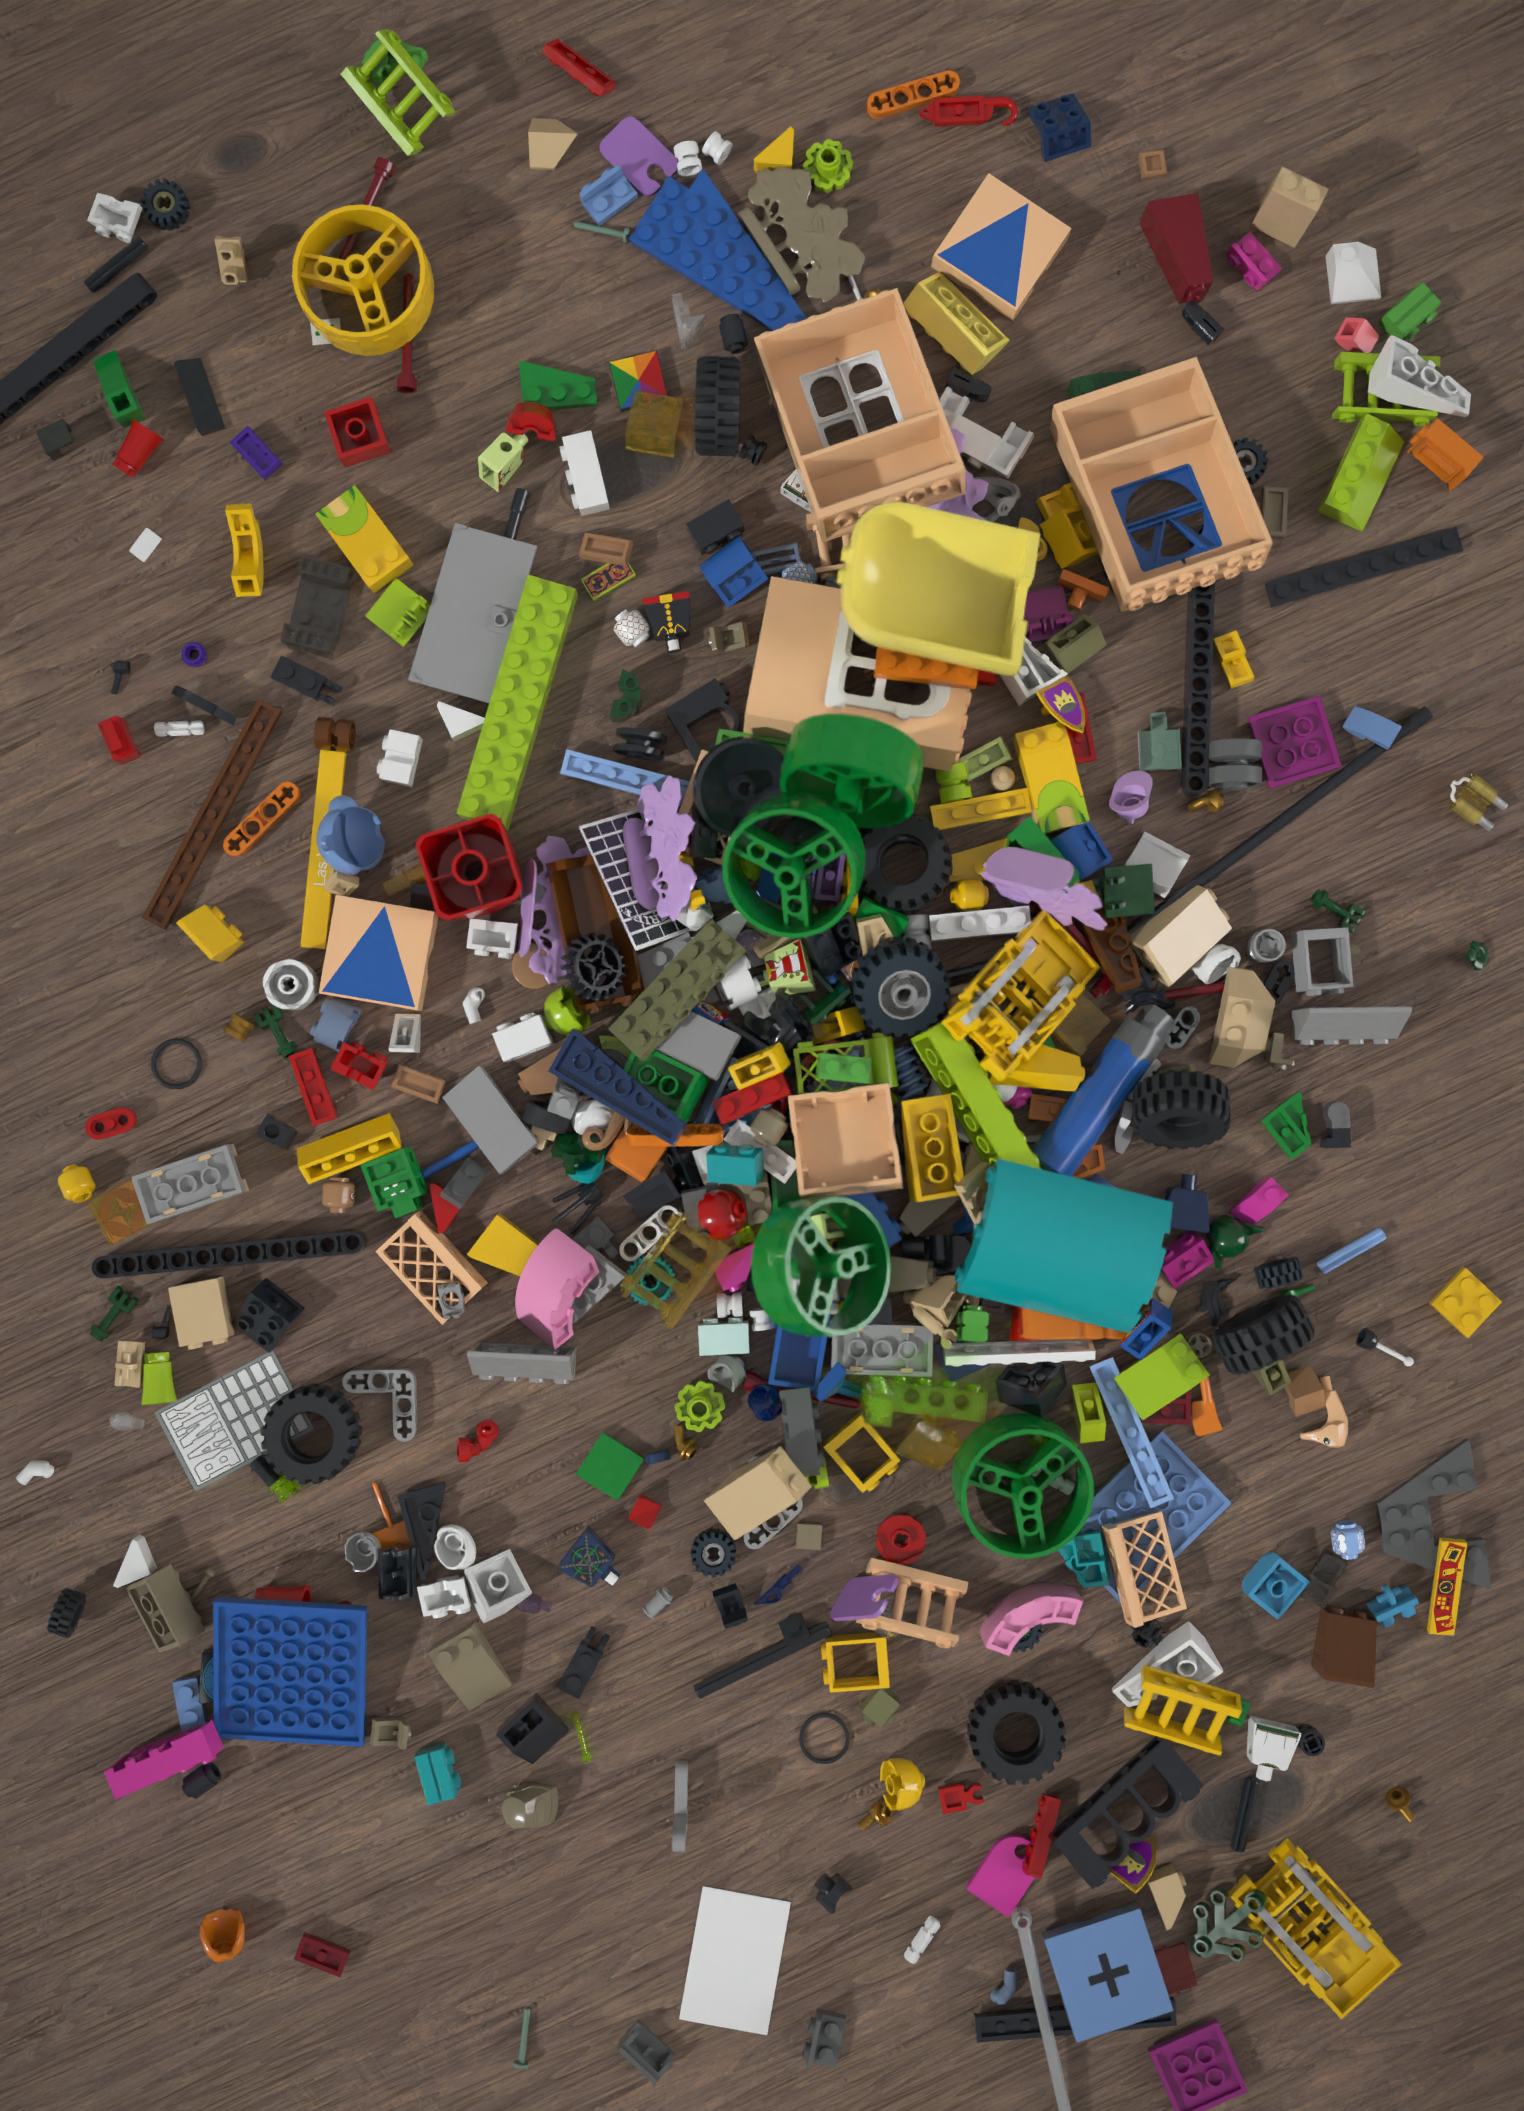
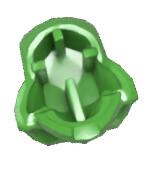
(389, 63)

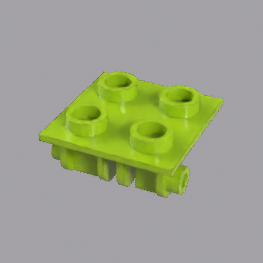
(399, 612)

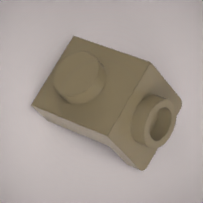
(729, 638)
(1274, 1050)
(390, 1732)

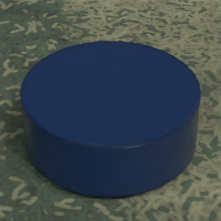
(658, 1456)

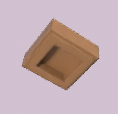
(1152, 165)

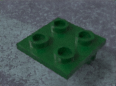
(1128, 890)
(834, 997)

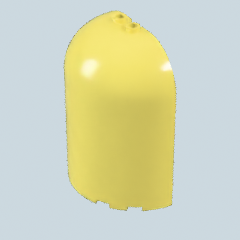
(939, 585)

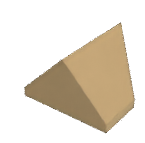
(548, 142)

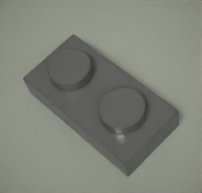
(464, 1183)

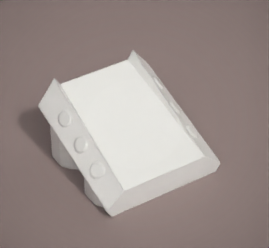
(1165, 860)

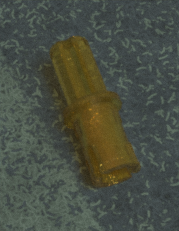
(403, 880)

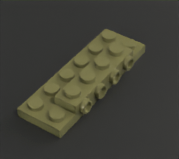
(677, 990)

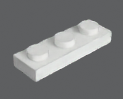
(774, 1159)

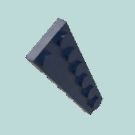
(601, 1078)

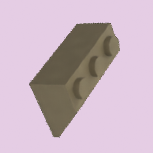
(165, 1608)

